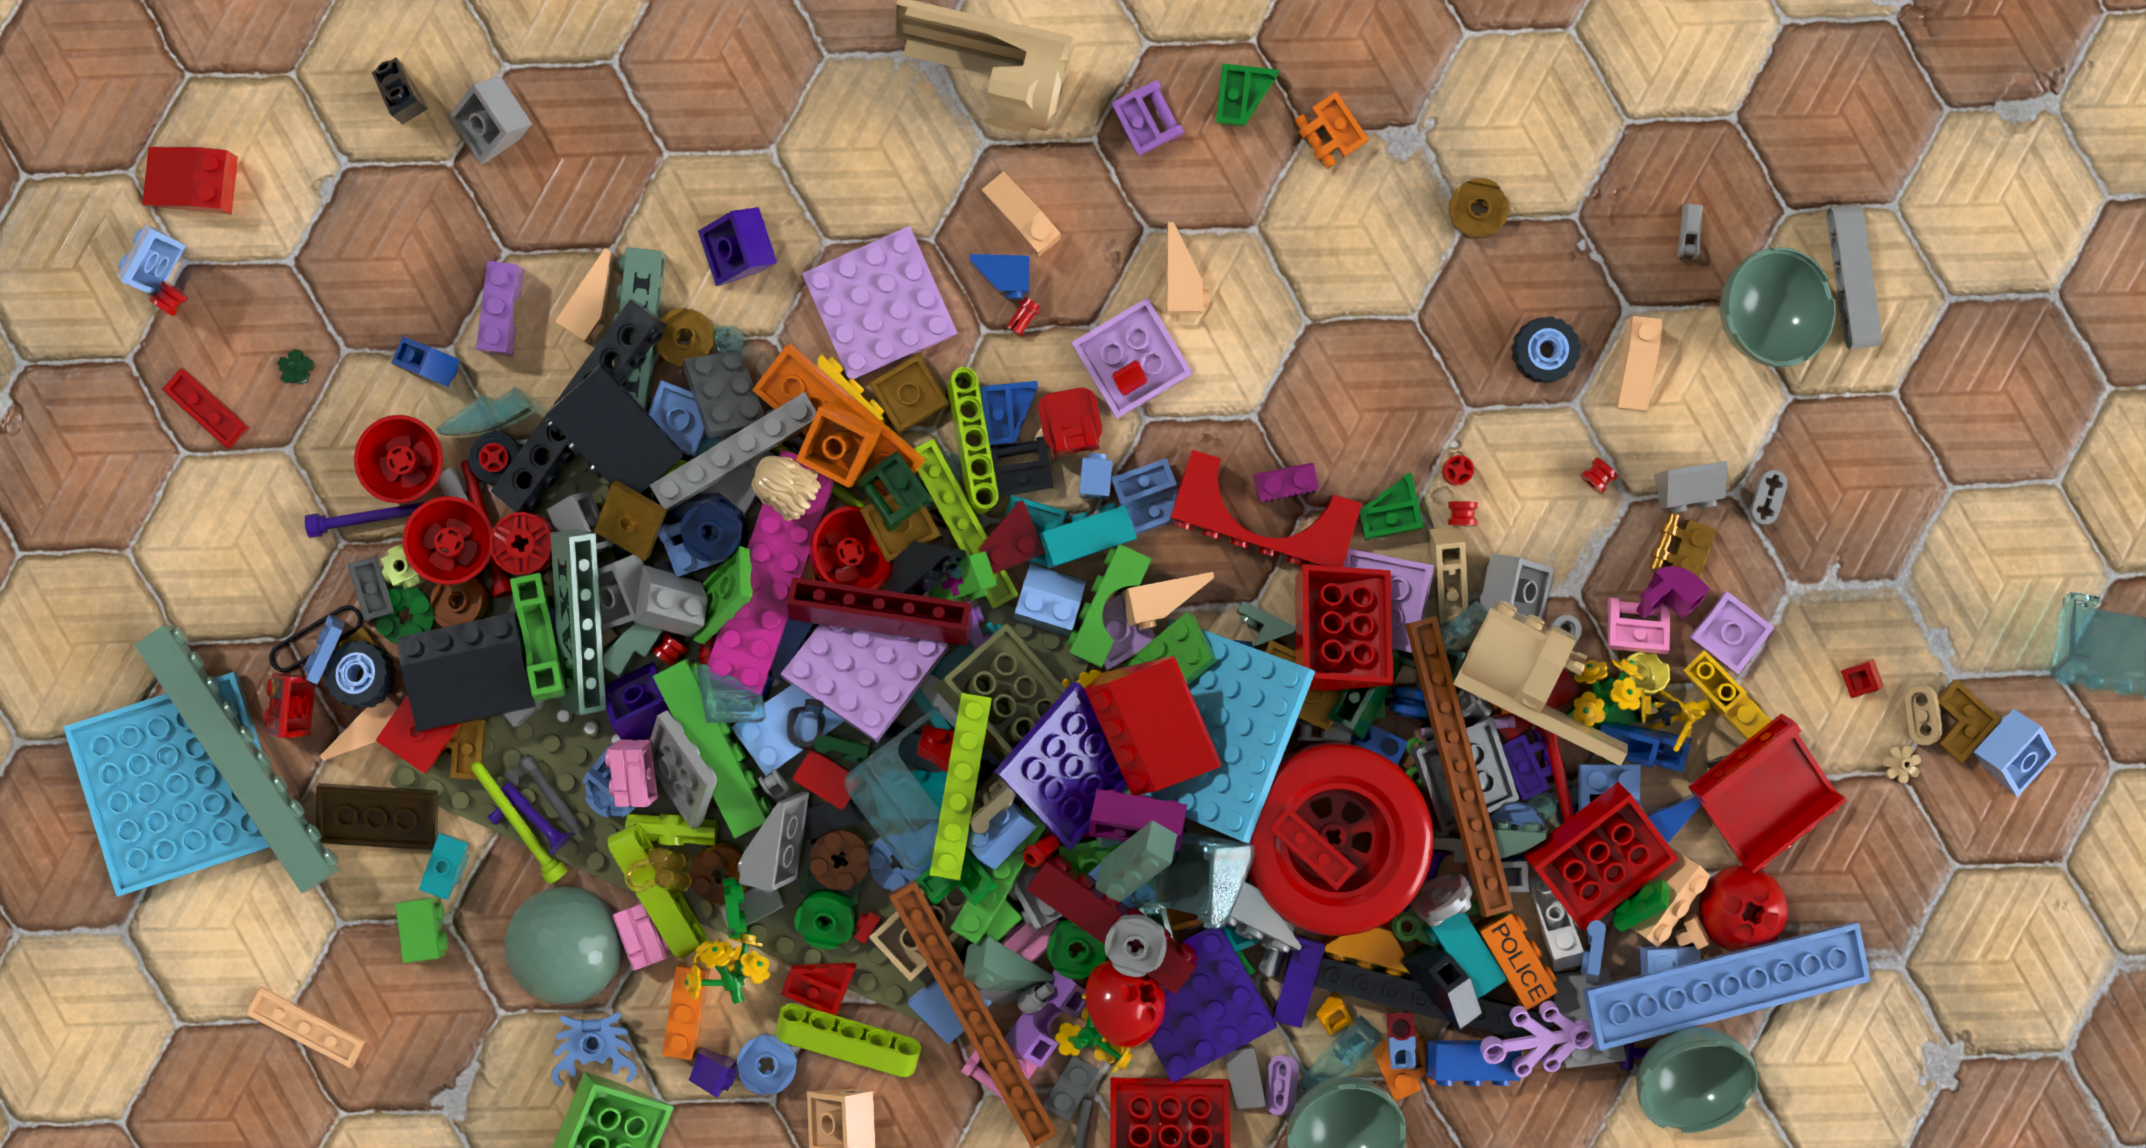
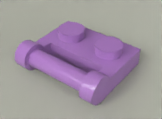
(1139, 123)

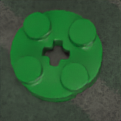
(418, 604)
(825, 904)
(735, 918)
(1062, 956)

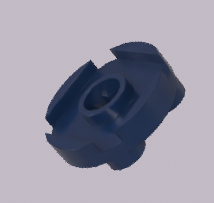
(711, 513)

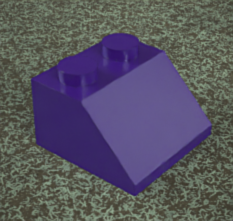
(737, 245)
(635, 703)

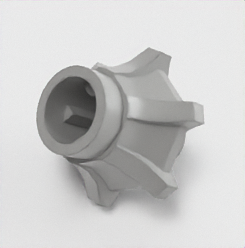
(1472, 705)

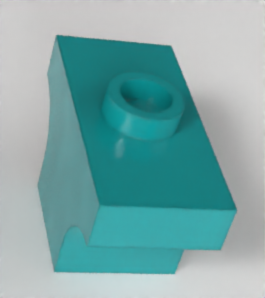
(445, 866)

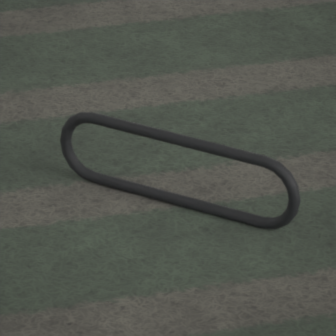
(274, 649)

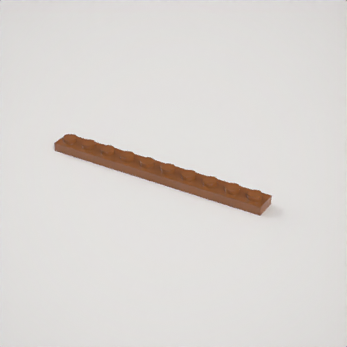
(1459, 766)
(972, 1013)

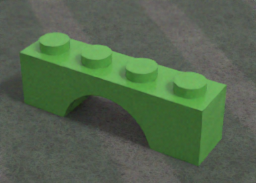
(1124, 570)
(538, 637)

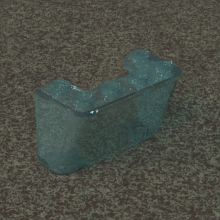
(2099, 647)

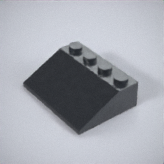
(465, 671)

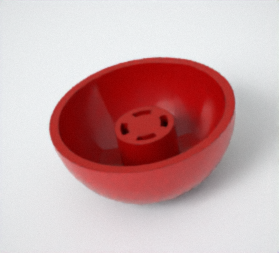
(384, 453)
(443, 524)
(862, 558)
(1728, 912)
(1123, 1006)

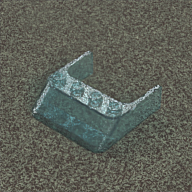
(896, 802)

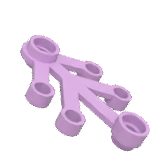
(1541, 1040)

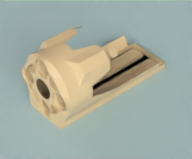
(1022, 62)

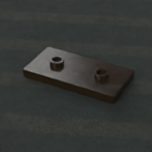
(377, 816)

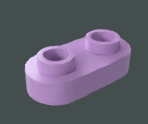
(1281, 1083)

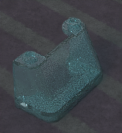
(1200, 880)

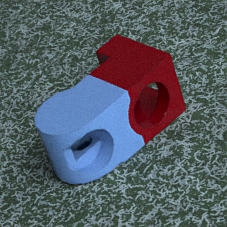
(1401, 1040)

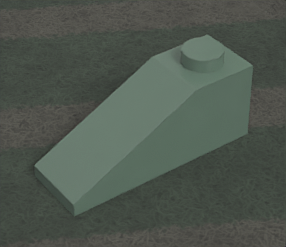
(1001, 969)

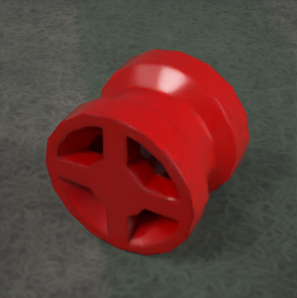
(168, 298)
(1462, 471)
(1599, 475)
(1462, 513)
(670, 649)

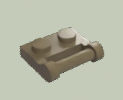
(989, 799)

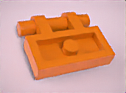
(1339, 125)
(1402, 1081)

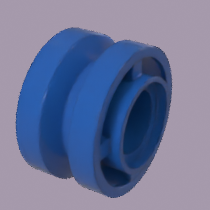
(1409, 703)

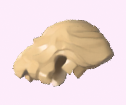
(785, 486)

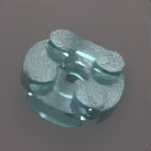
(1462, 624)

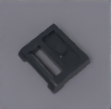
(1024, 476)

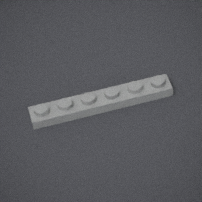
(734, 452)

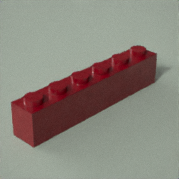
(879, 611)
(1094, 912)

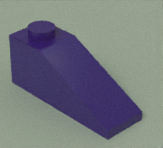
(1298, 981)

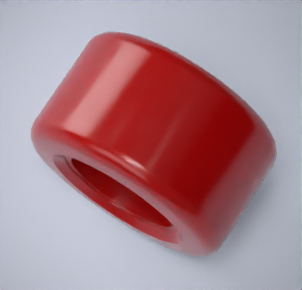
(1385, 875)

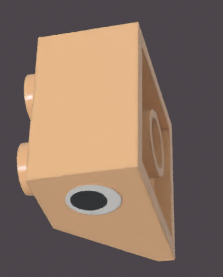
(841, 1118)

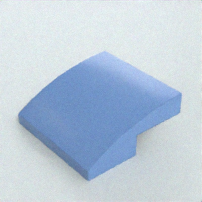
(1147, 495)
(936, 1011)

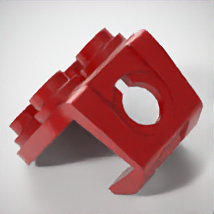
(1070, 421)

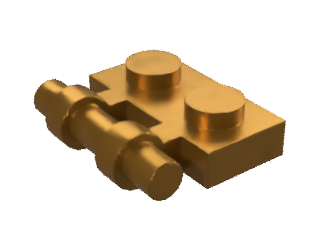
(1691, 549)

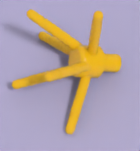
(1690, 713)

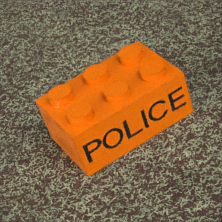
(1518, 958)

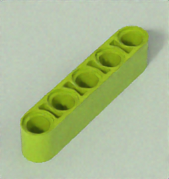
(974, 426)
(665, 907)
(847, 1040)

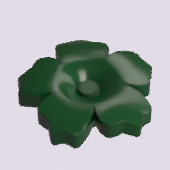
(295, 367)

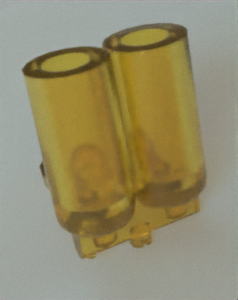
(668, 871)

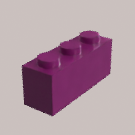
(1122, 815)

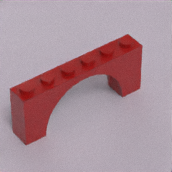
(1201, 506)

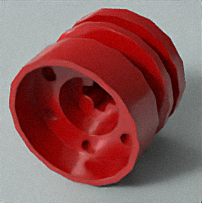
(508, 533)

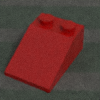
(190, 179)

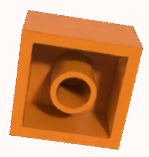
(838, 444)

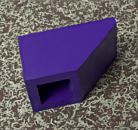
(713, 1072)

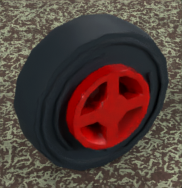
(487, 451)

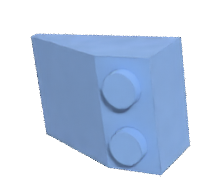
(149, 259)
(769, 740)

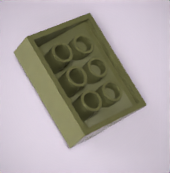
(1013, 679)

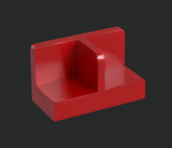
(823, 778)

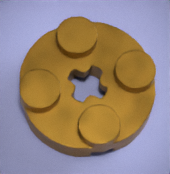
(1492, 198)
(690, 321)

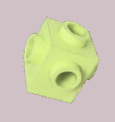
(392, 571)

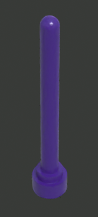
(317, 525)

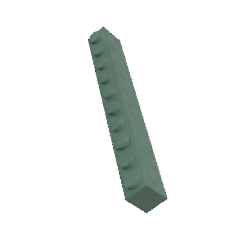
(237, 757)

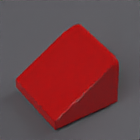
(1129, 378)
(1862, 678)

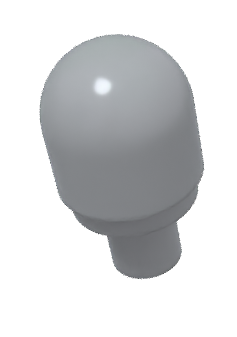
(1034, 998)

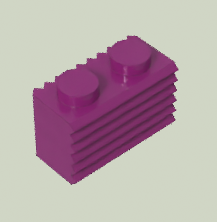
(1285, 483)

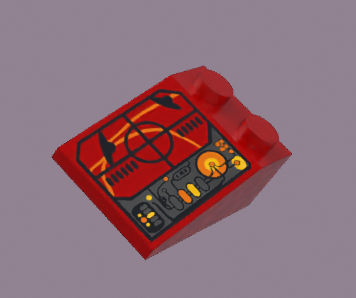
(289, 705)

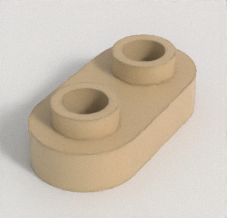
(1921, 714)

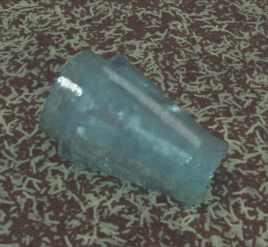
(735, 341)

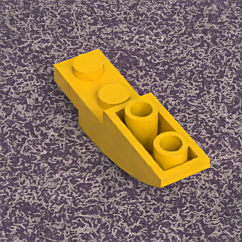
(1726, 695)

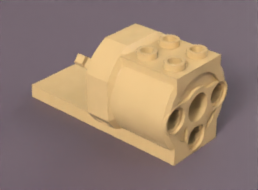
(1516, 668)

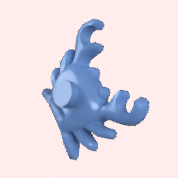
(592, 1042)

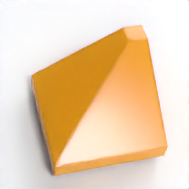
(1334, 1014)

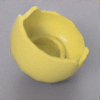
(1652, 669)

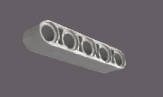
(1854, 276)

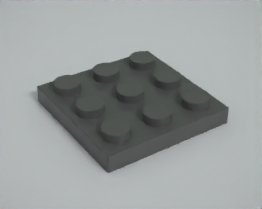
(1490, 764)

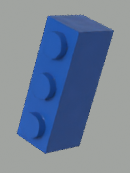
(1463, 1061)

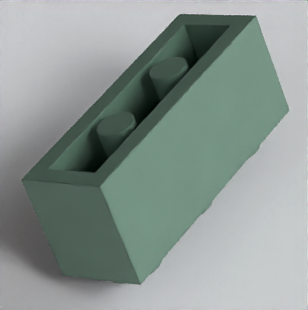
(1136, 861)

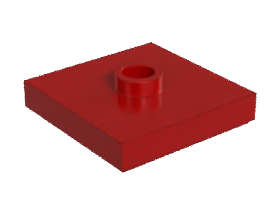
(414, 747)

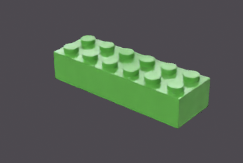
(736, 785)

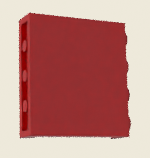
(1766, 794)

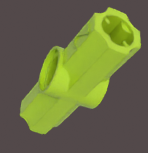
(674, 830)

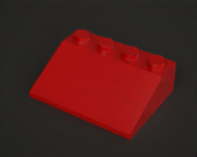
(1344, 626)
(1152, 725)
(1601, 856)
(1169, 1113)

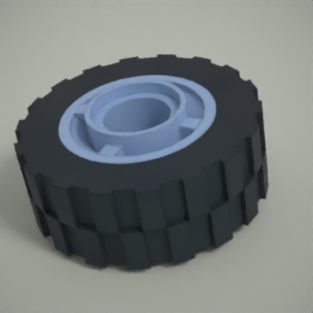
(1563, 345)
(343, 672)

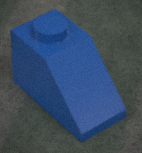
(1004, 273)
(425, 361)

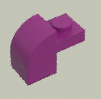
(1676, 588)

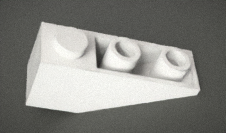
(1555, 927)

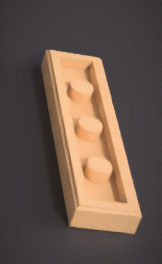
(305, 1027)

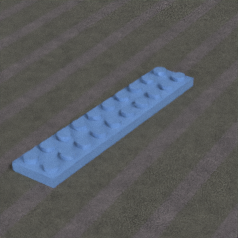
(1726, 986)

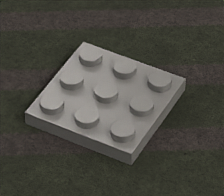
(681, 770)

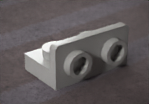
(1035, 910)

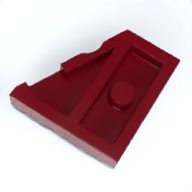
(1012, 540)

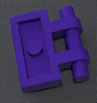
(1524, 767)

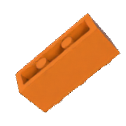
(684, 1016)

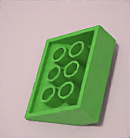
(612, 1117)

